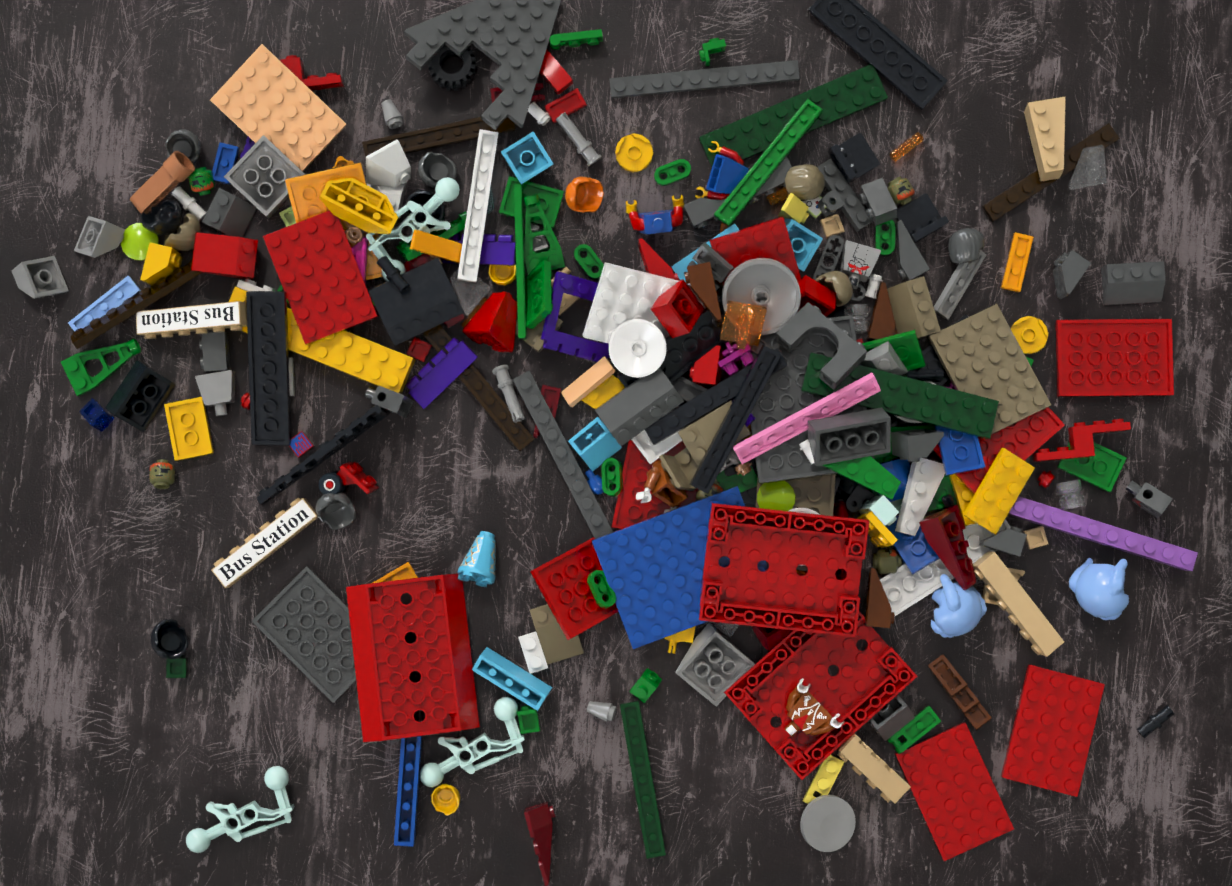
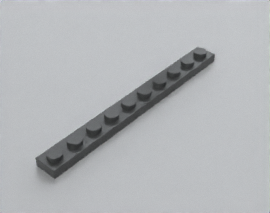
(704, 79)
(562, 455)

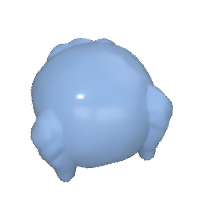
(1100, 588)
(958, 609)

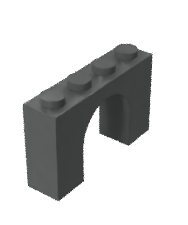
(810, 322)

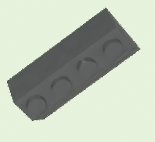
(639, 406)
(850, 436)

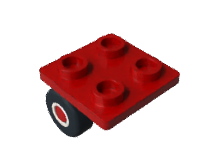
(348, 474)

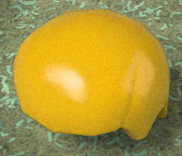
(502, 274)
(445, 799)

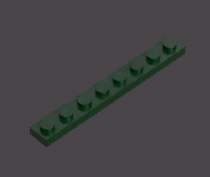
(642, 779)

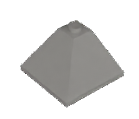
(262, 176)
(713, 664)

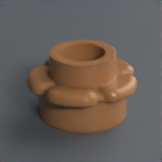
(354, 238)
(743, 468)

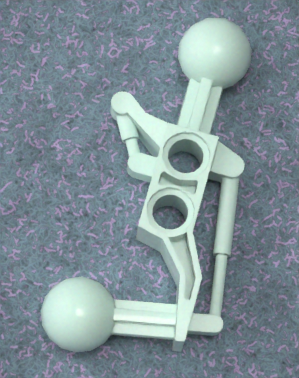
(446, 190)
(505, 710)
(276, 779)

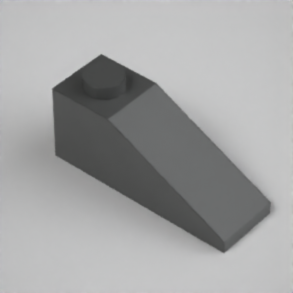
(909, 259)

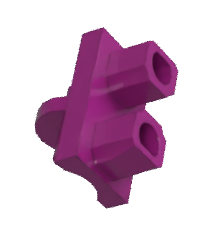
(729, 362)

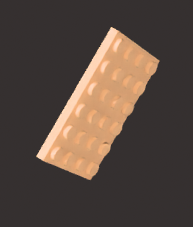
(275, 103)

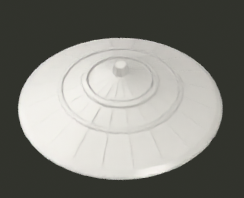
(637, 348)

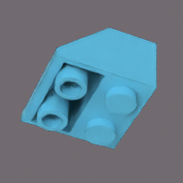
(594, 444)

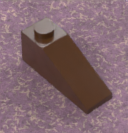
(703, 285)
(882, 318)
(878, 607)

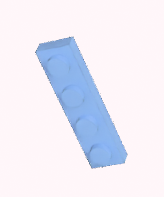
(112, 299)

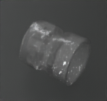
(859, 313)
(1070, 494)

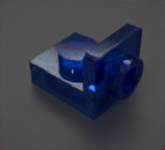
(96, 415)

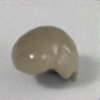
(805, 182)
(185, 235)
(839, 283)

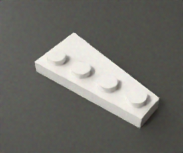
(919, 492)

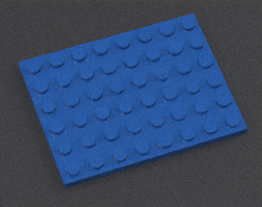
(660, 568)

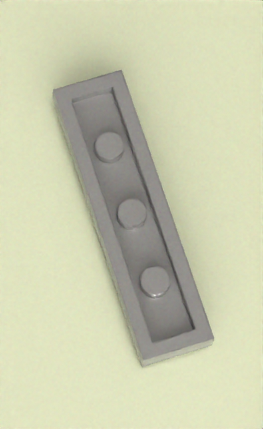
(957, 286)

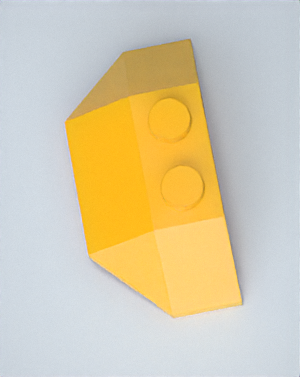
(359, 205)

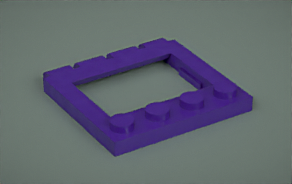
(568, 343)

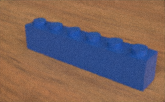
(408, 791)

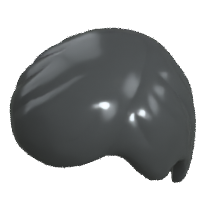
(184, 142)
(435, 167)
(965, 245)
(335, 510)

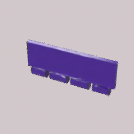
(491, 251)
(446, 370)

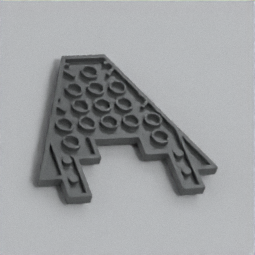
(504, 30)

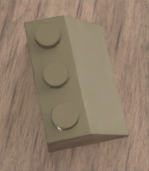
(913, 308)

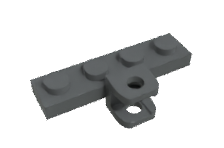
(841, 197)

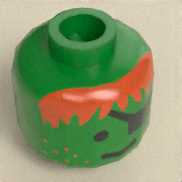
(202, 181)

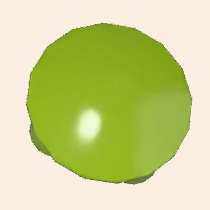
(137, 241)
(776, 496)

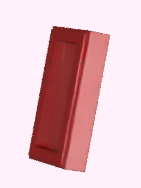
(568, 103)

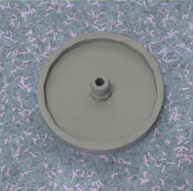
(827, 823)

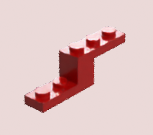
(313, 82)
(1081, 440)

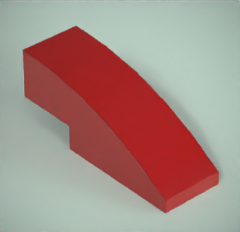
(555, 74)

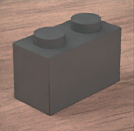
(878, 201)
(215, 352)

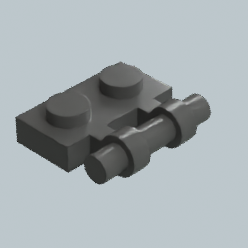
(719, 265)

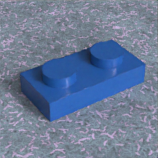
(224, 161)

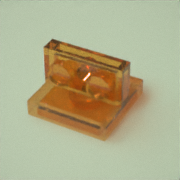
(743, 324)

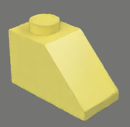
(794, 209)

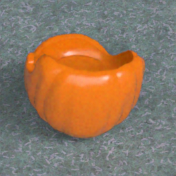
(584, 194)

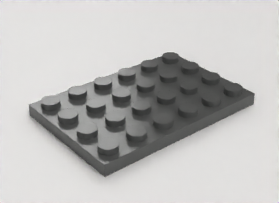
(313, 632)

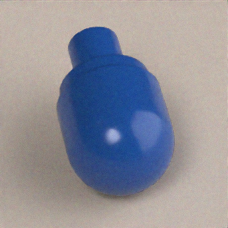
(594, 482)

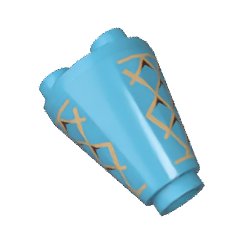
(480, 561)

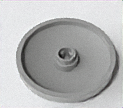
(767, 285)

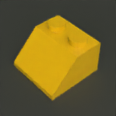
(159, 263)

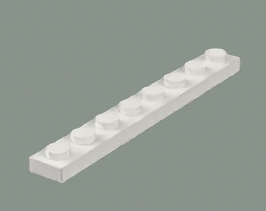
(477, 206)

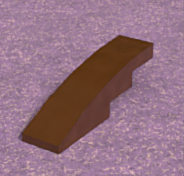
(959, 692)

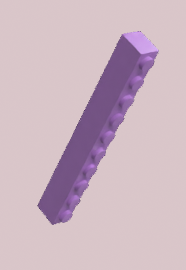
(1103, 534)

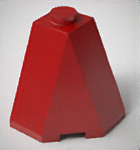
(495, 323)

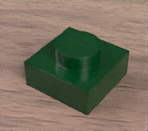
(176, 668)

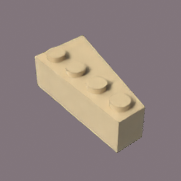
(1047, 134)
(874, 768)

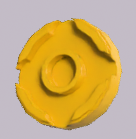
(634, 152)
(1030, 334)

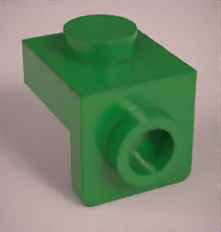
(713, 46)
(646, 685)
(528, 720)

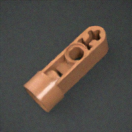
(155, 189)

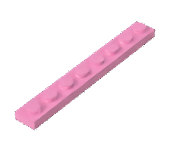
(798, 421)

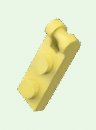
(824, 778)

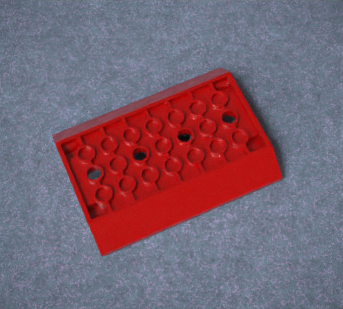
(780, 595)
(386, 660)
(857, 692)

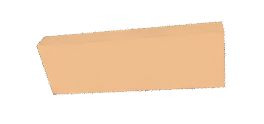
(588, 381)

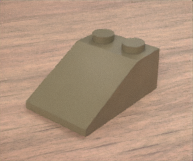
(701, 432)
(551, 637)

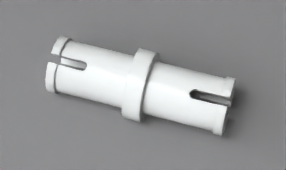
(188, 203)

